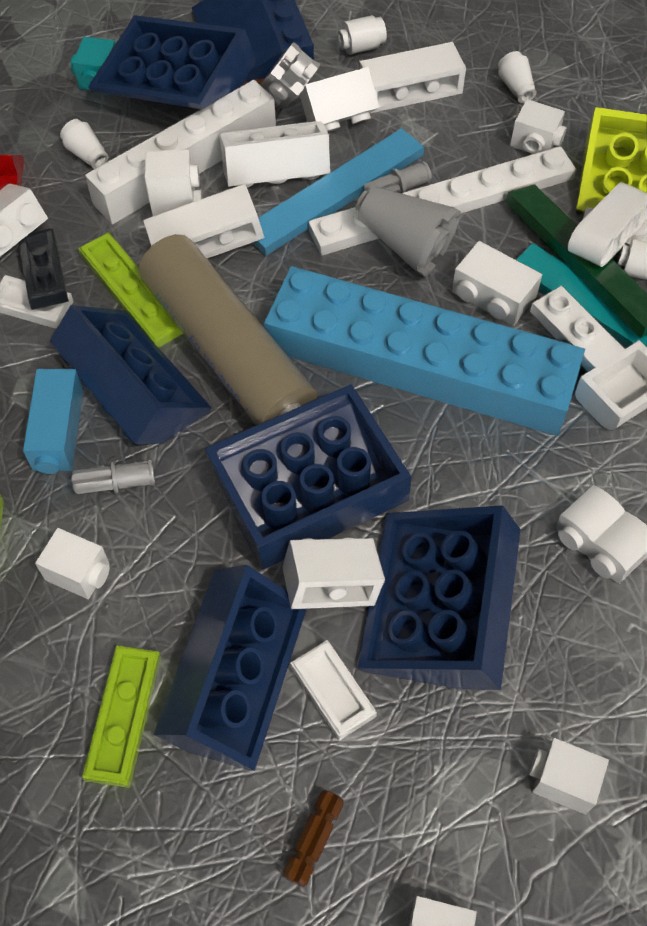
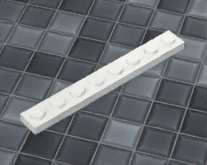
(462, 192)

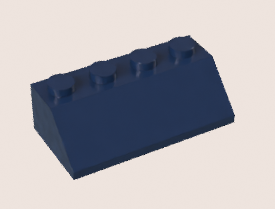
(128, 374)
(232, 669)

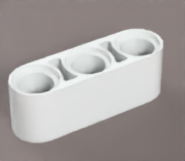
(610, 224)

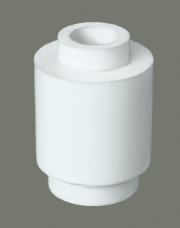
(362, 34)
(634, 259)

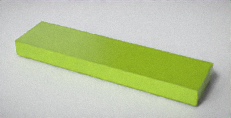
(122, 280)

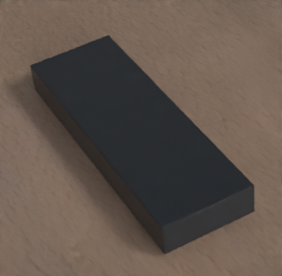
(42, 269)

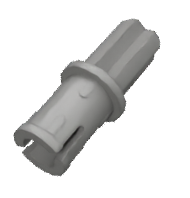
(403, 179)
(113, 477)

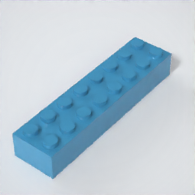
(425, 350)

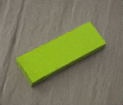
(122, 717)

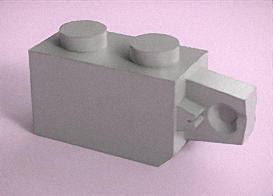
(289, 75)

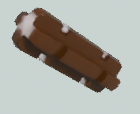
(313, 838)

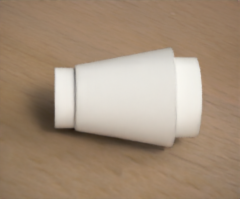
(517, 76)
(82, 142)

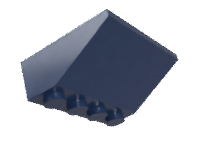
(268, 24)
(176, 62)
(309, 474)
(443, 598)

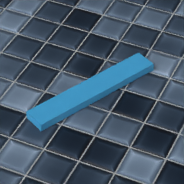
(336, 189)

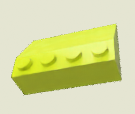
(612, 155)

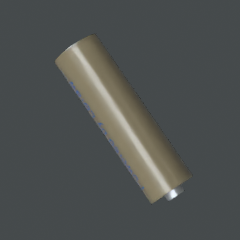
(223, 330)

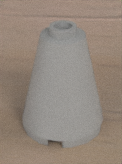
(409, 225)

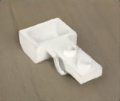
(616, 376)

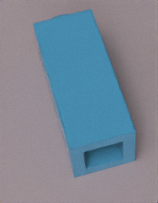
(53, 420)

